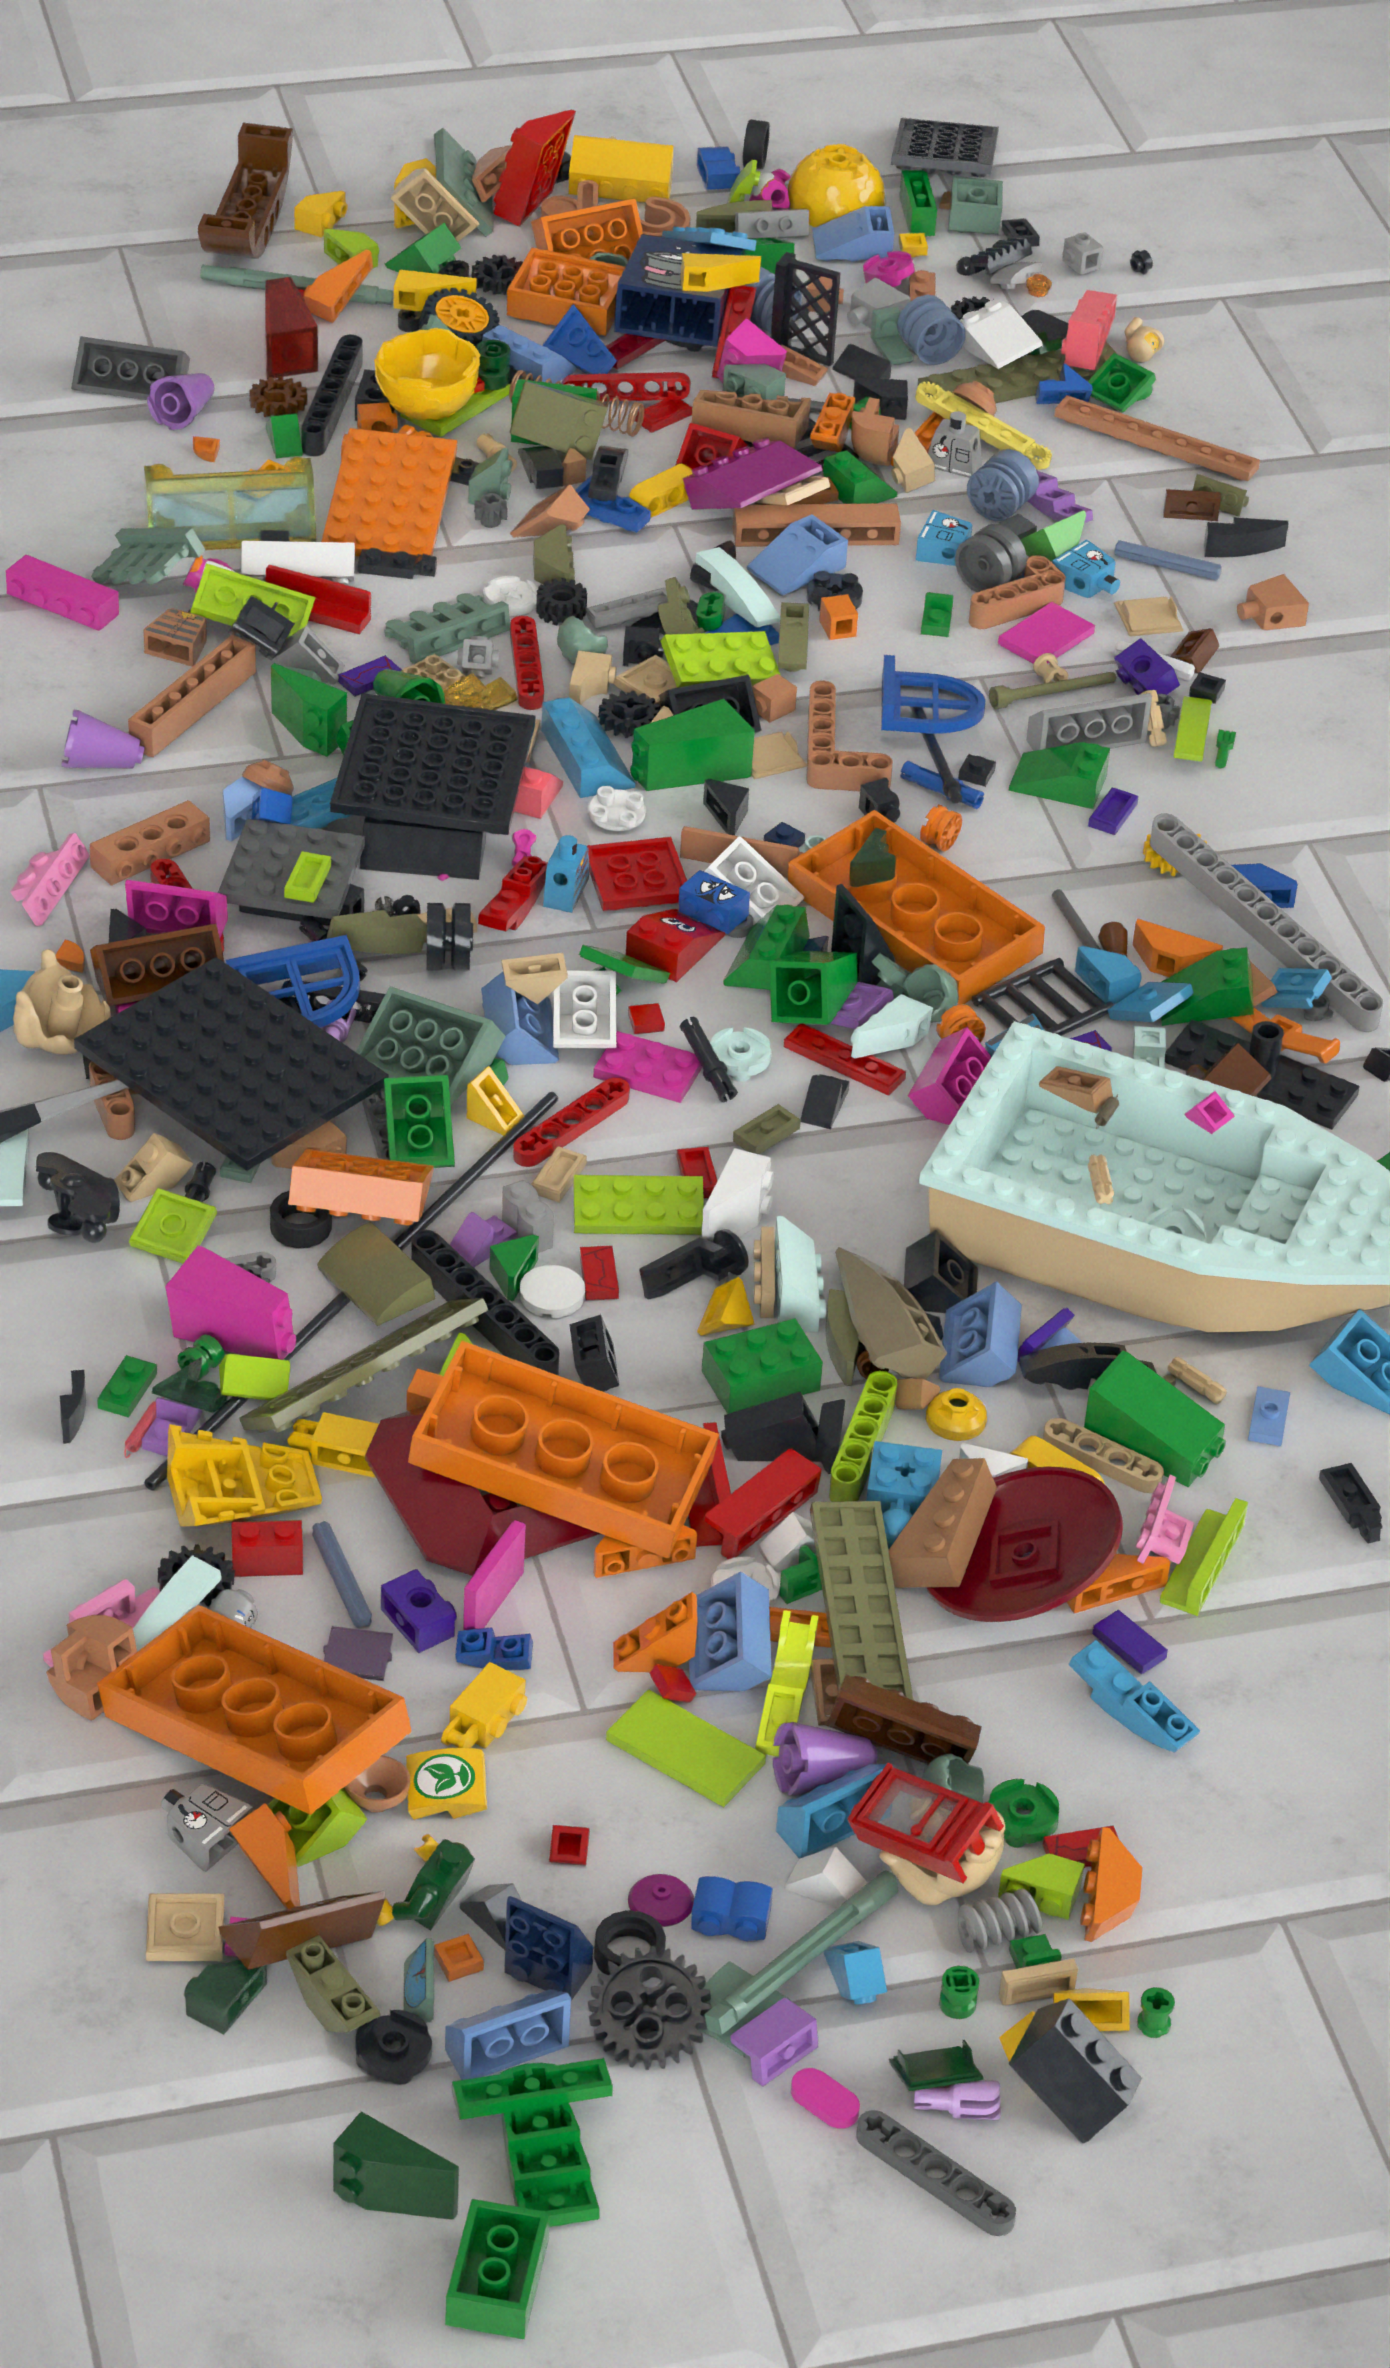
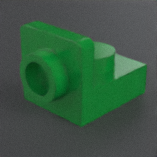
(937, 614)
(802, 1578)
(1033, 1951)

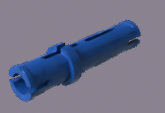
(933, 781)

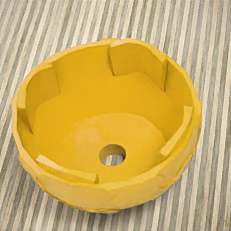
(834, 183)
(427, 373)

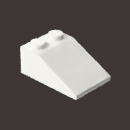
(998, 334)
(751, 872)
(585, 1010)
(739, 1195)

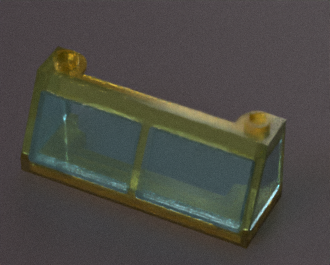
(233, 505)

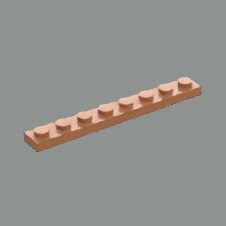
(1157, 438)

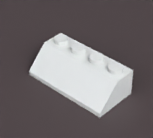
(317, 559)

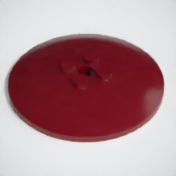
(1058, 1516)

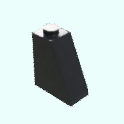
(771, 1429)

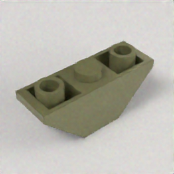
(553, 556)
(329, 1987)

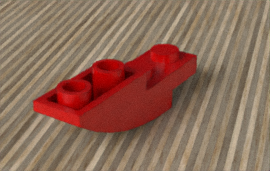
(517, 895)

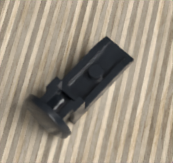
(693, 1260)

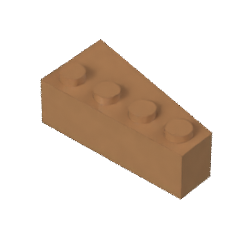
(752, 416)
(944, 1528)

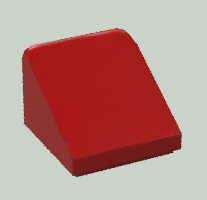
(569, 1845)

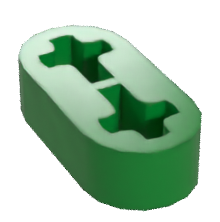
(710, 611)

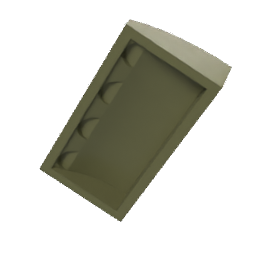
(376, 1274)

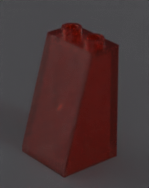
(289, 331)

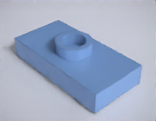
(1269, 1416)

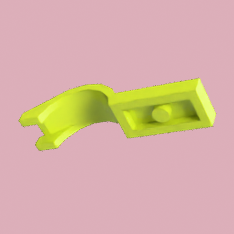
(788, 1680)

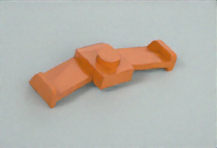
(1293, 1036)

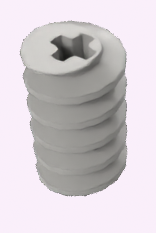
(998, 1916)

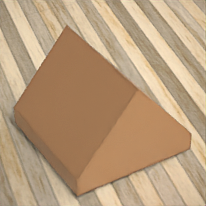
(574, 468)
(915, 1393)

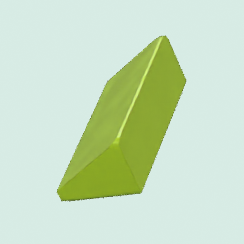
(253, 1376)

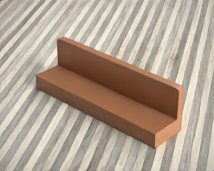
(709, 845)

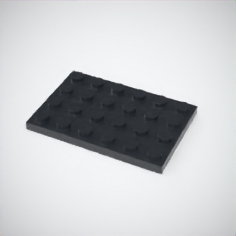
(945, 147)

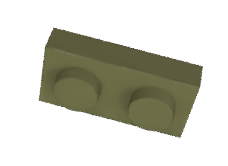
(766, 1130)

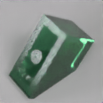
(223, 1993)

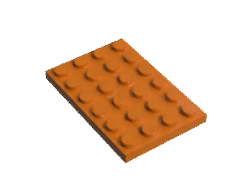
(390, 491)

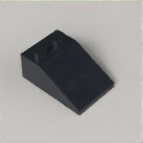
(857, 933)

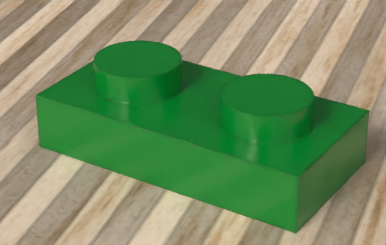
(127, 1386)

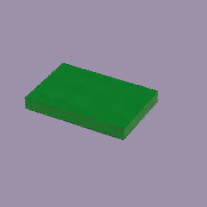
(624, 964)

